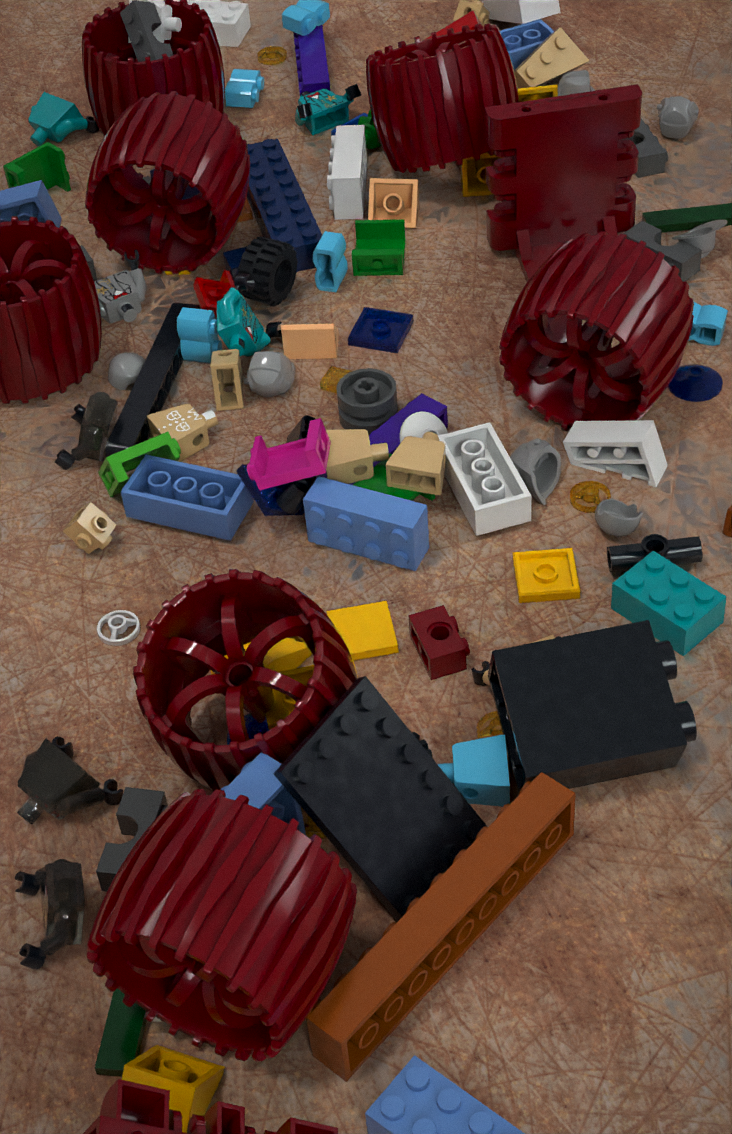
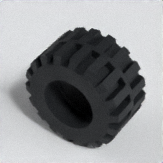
(272, 268)

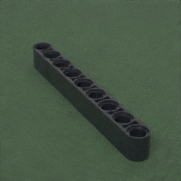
(151, 385)

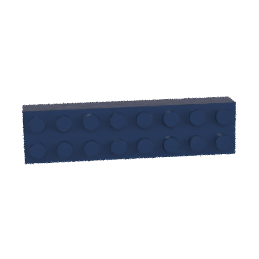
(280, 203)

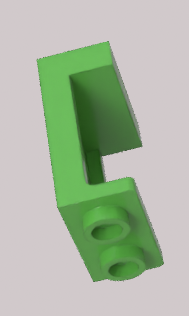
(116, 465)

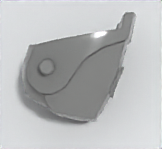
(676, 116)
(270, 373)
(538, 467)

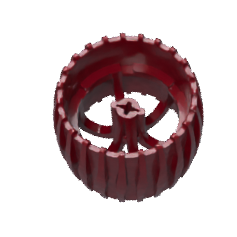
(118, 80)
(435, 93)
(187, 146)
(621, 294)
(45, 311)
(216, 621)
(224, 924)

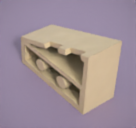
(550, 61)

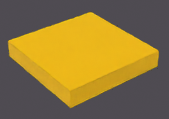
(546, 575)
(366, 629)

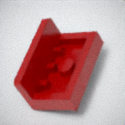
(211, 291)

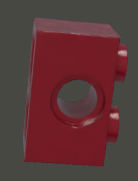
(438, 642)

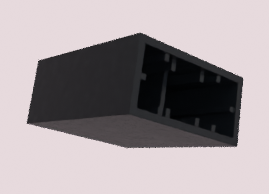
(590, 706)

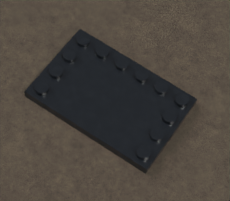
(379, 797)

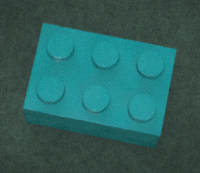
(672, 601)

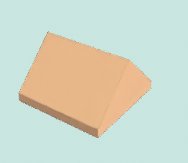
(394, 200)
(310, 341)

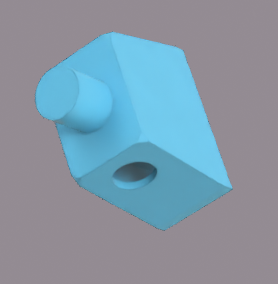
(480, 770)

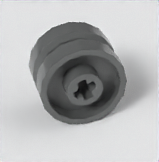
(366, 399)

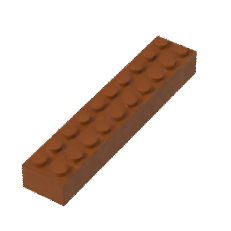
(440, 926)

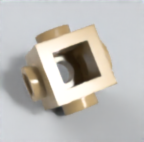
(465, 7)
(90, 528)

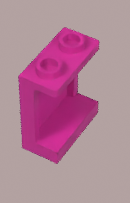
(290, 460)

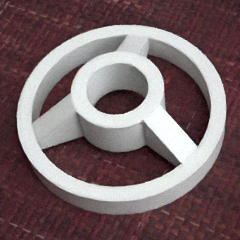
(118, 617)

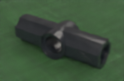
(675, 550)

